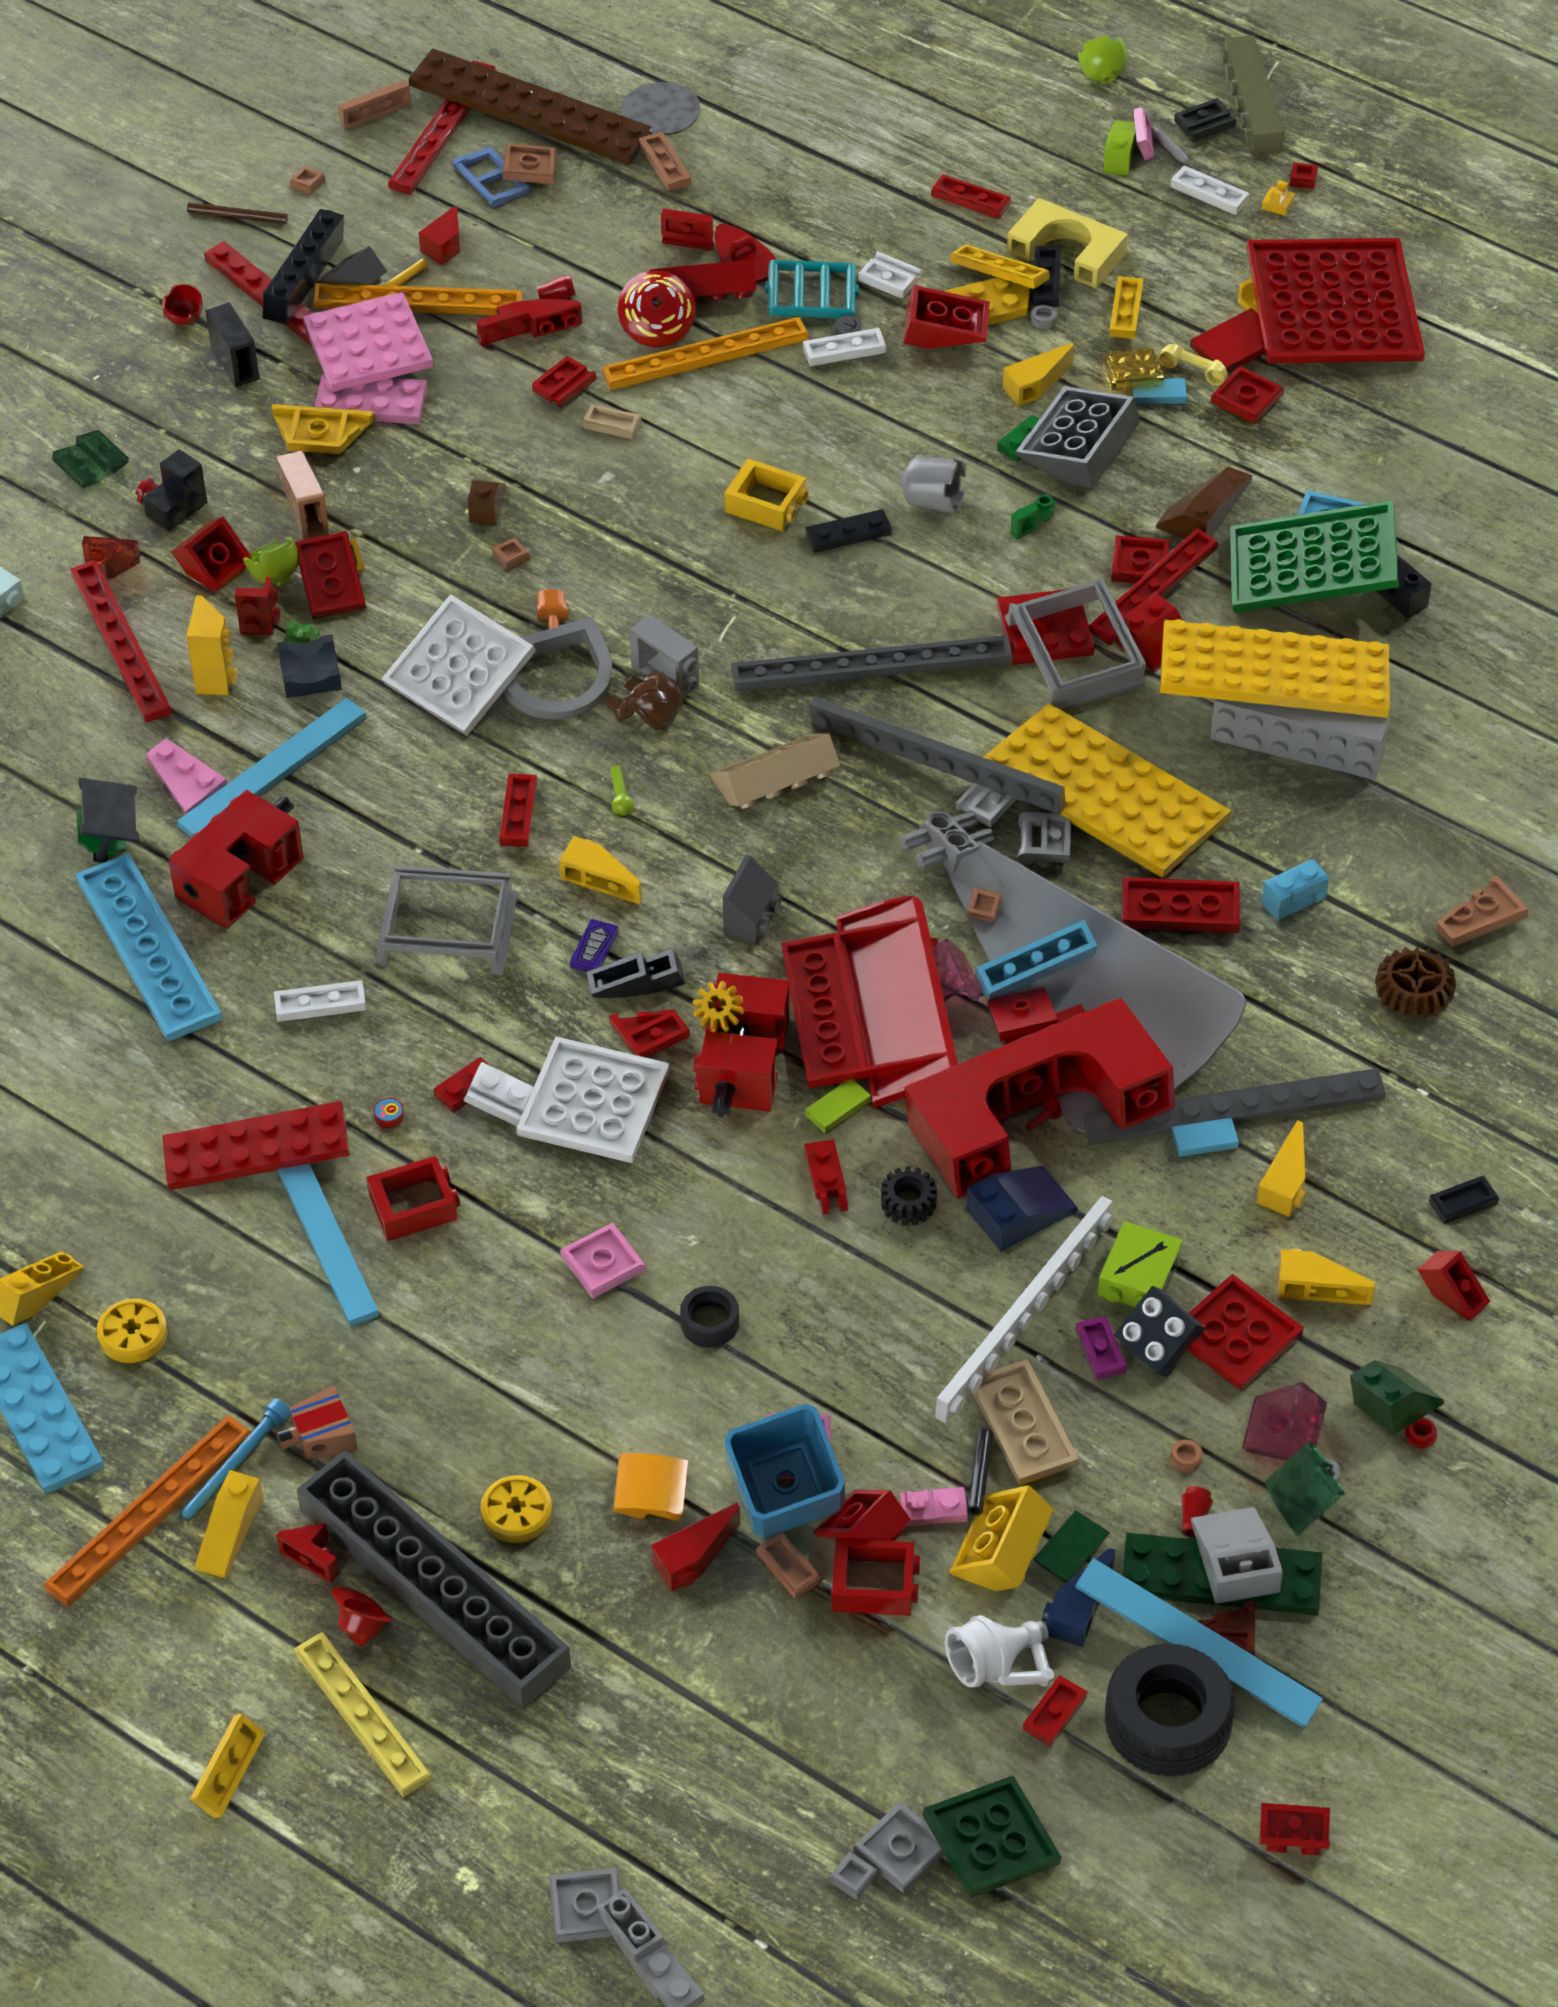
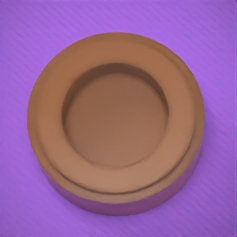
(1186, 1456)

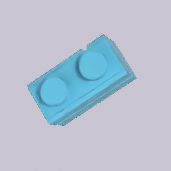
(1295, 889)

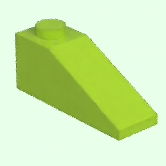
(1120, 148)

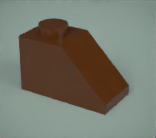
(485, 501)

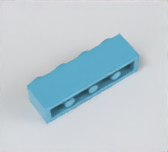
(1036, 960)

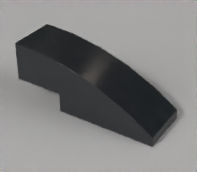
(637, 975)

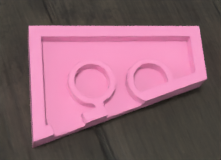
(184, 775)

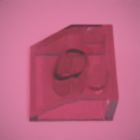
(1284, 1421)

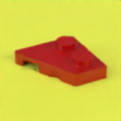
(650, 1031)

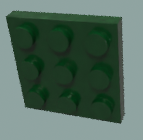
(991, 1836)

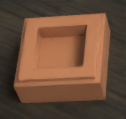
(307, 180)
(510, 554)
(984, 905)

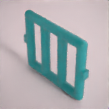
(799, 269)

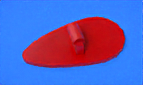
(737, 245)

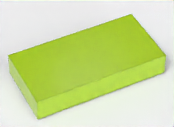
(837, 1105)

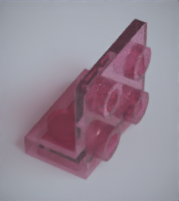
(955, 972)

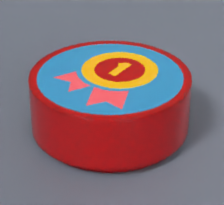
(388, 1112)

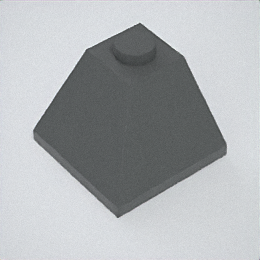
(358, 268)

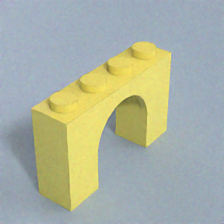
(1049, 222)

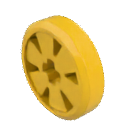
(136, 1347)
(500, 1517)

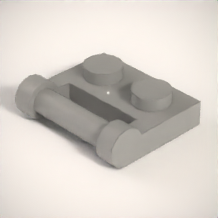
(1054, 838)

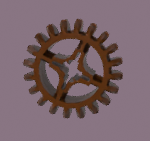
(1433, 986)

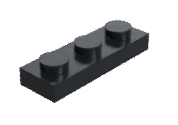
(1048, 293)
(848, 531)

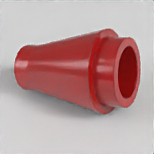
(558, 288)
(1195, 1503)

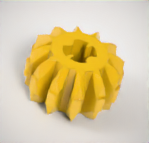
(709, 1015)

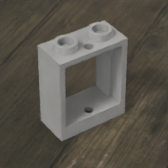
(650, 638)

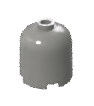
(933, 483)

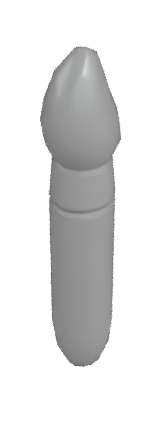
(1160, 135)

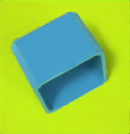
(779, 1445)

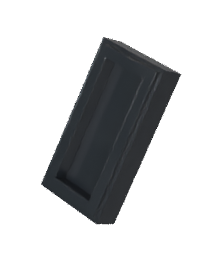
(1463, 1199)

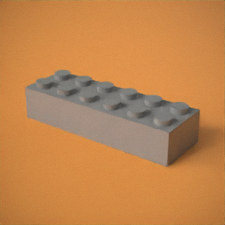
(1310, 736)

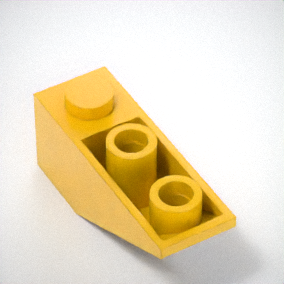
(1035, 376)
(34, 1286)

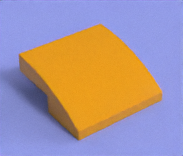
(650, 1485)

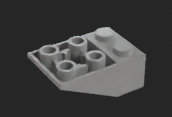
(1237, 1555)

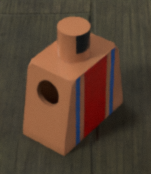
(319, 1426)

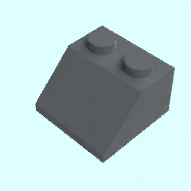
(750, 902)

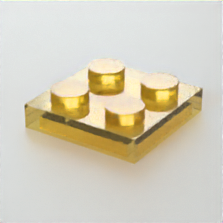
(1132, 369)

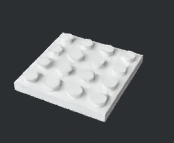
(458, 665)
(593, 1099)

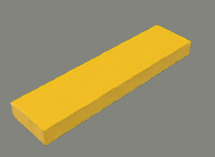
(999, 266)

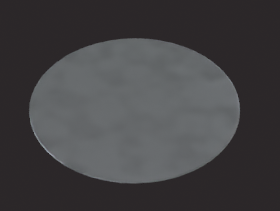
(662, 106)

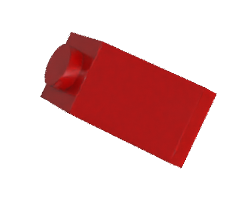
(441, 237)
(1454, 1283)

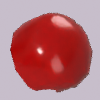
(182, 304)

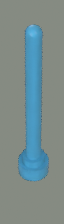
(275, 1414)

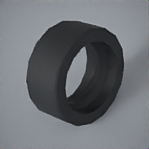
(703, 1297)

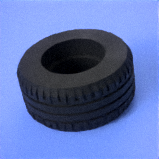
(1176, 1671)

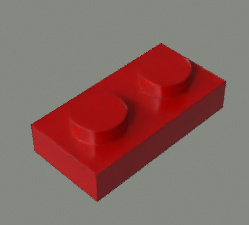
(454, 1089)
(1055, 1710)

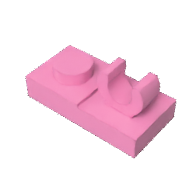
(935, 1506)

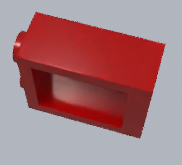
(420, 1217)
(874, 1601)

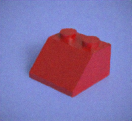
(212, 554)
(1147, 626)

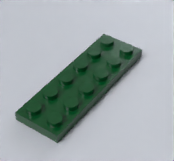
(1176, 1572)

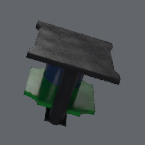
(106, 817)

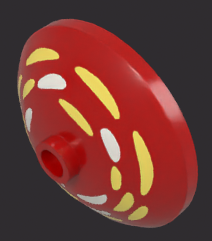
(652, 324)

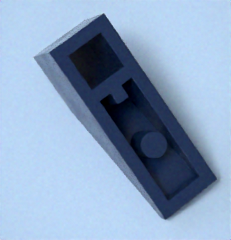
(1072, 1610)

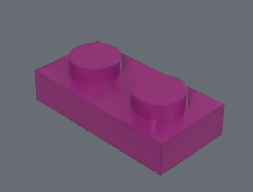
(1101, 1348)

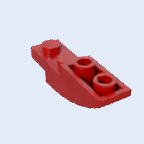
(526, 316)

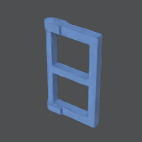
(494, 201)

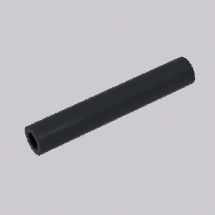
(980, 1472)

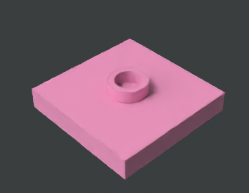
(602, 1260)

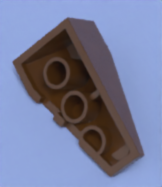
(1205, 505)

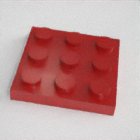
(1063, 632)
(1241, 1332)

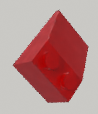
(944, 319)

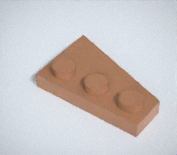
(1484, 913)

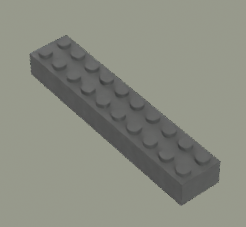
(435, 1579)

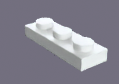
(1209, 190)
(844, 347)
(319, 1001)

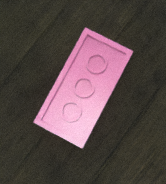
(389, 399)

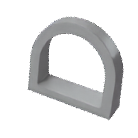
(554, 639)

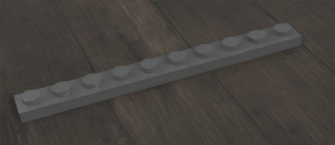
(871, 663)
(938, 755)
(1247, 1104)

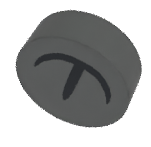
(847, 324)

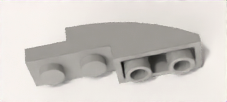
(647, 1952)

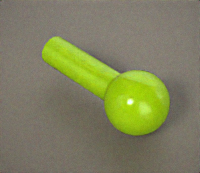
(622, 803)

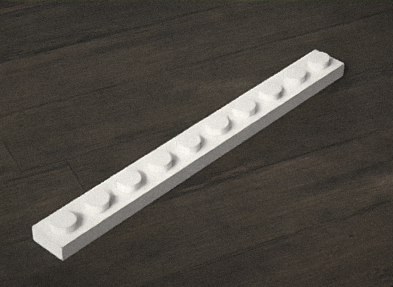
(1021, 1312)

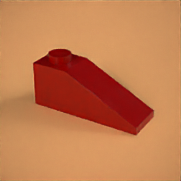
(690, 1551)

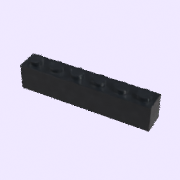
(303, 266)

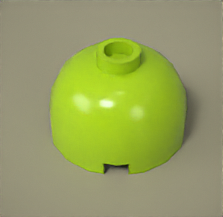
(1103, 58)
(274, 562)

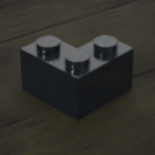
(179, 494)

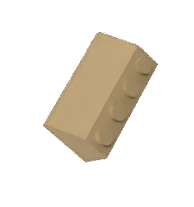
(777, 769)

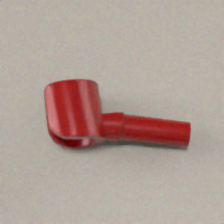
(1051, 1110)

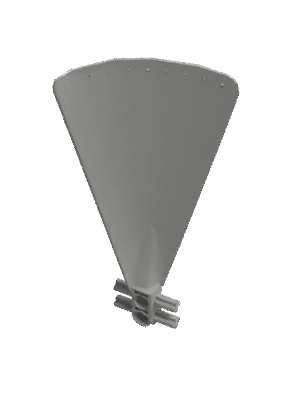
(1172, 998)

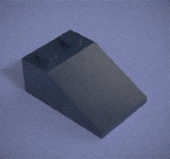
(1017, 1204)

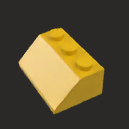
(210, 650)
(1003, 1539)

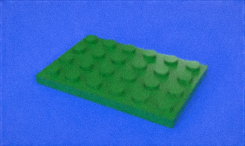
(1314, 556)

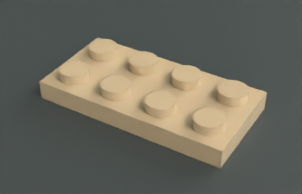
(1024, 1423)

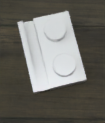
(890, 275)
(985, 803)
(498, 1094)

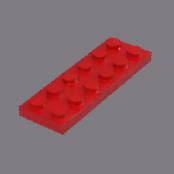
(255, 1145)

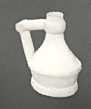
(987, 1650)

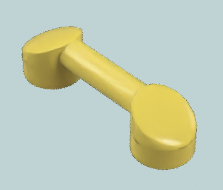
(1173, 353)

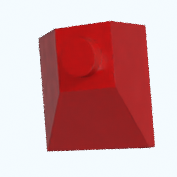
(866, 1516)

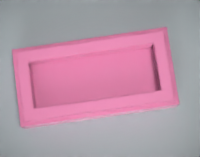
(1143, 133)

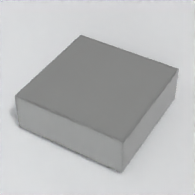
(853, 1875)

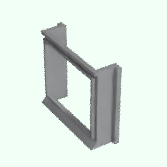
(1088, 687)
(502, 928)

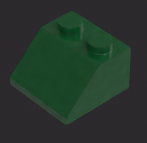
(1392, 1395)

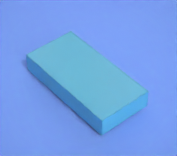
(1171, 392)
(1205, 1137)

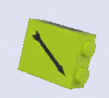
(1137, 1262)

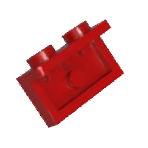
(257, 609)
(1294, 1827)

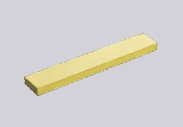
(362, 1714)

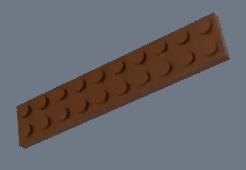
(529, 106)

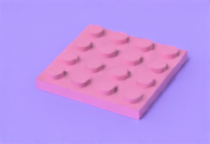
(367, 341)

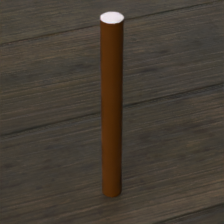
(237, 213)

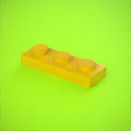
(1126, 307)
(227, 1766)

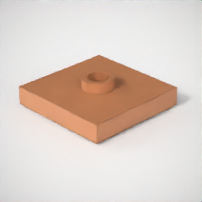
(529, 163)

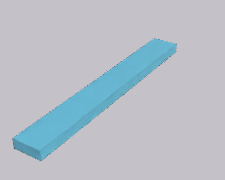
(278, 763)
(329, 1244)
(1178, 1628)

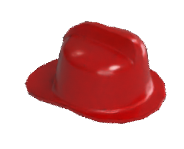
(359, 1615)

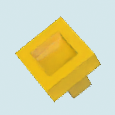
(1278, 199)

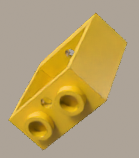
(759, 511)

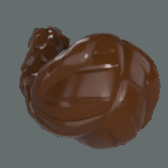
(654, 700)

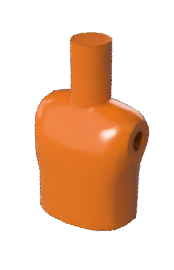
(551, 607)

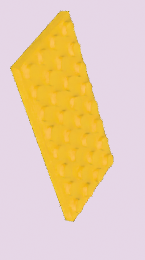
(1275, 668)
(1113, 790)

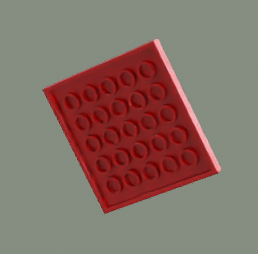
(1334, 300)

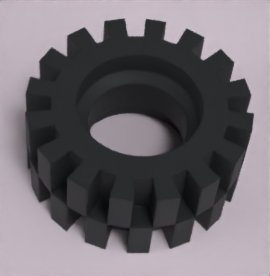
(908, 1182)

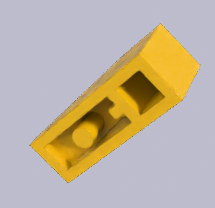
(596, 869)
(1285, 1179)
(1316, 1278)
(229, 1523)

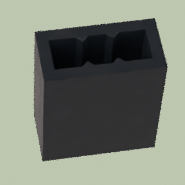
(232, 344)

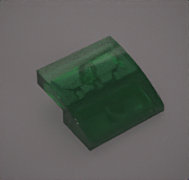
(90, 459)
(1304, 1488)

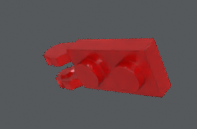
(826, 1174)

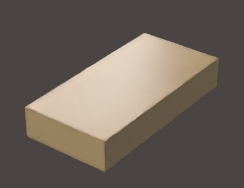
(611, 421)

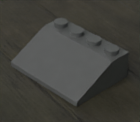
(1080, 435)

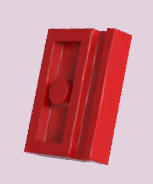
(687, 229)
(563, 381)

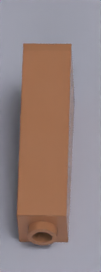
(303, 494)

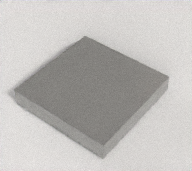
(900, 1847)
(575, 1903)

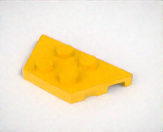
(1006, 298)
(319, 428)

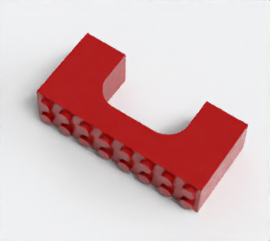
(1092, 1053)

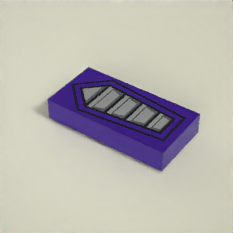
(594, 946)

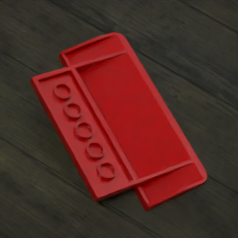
(871, 1000)

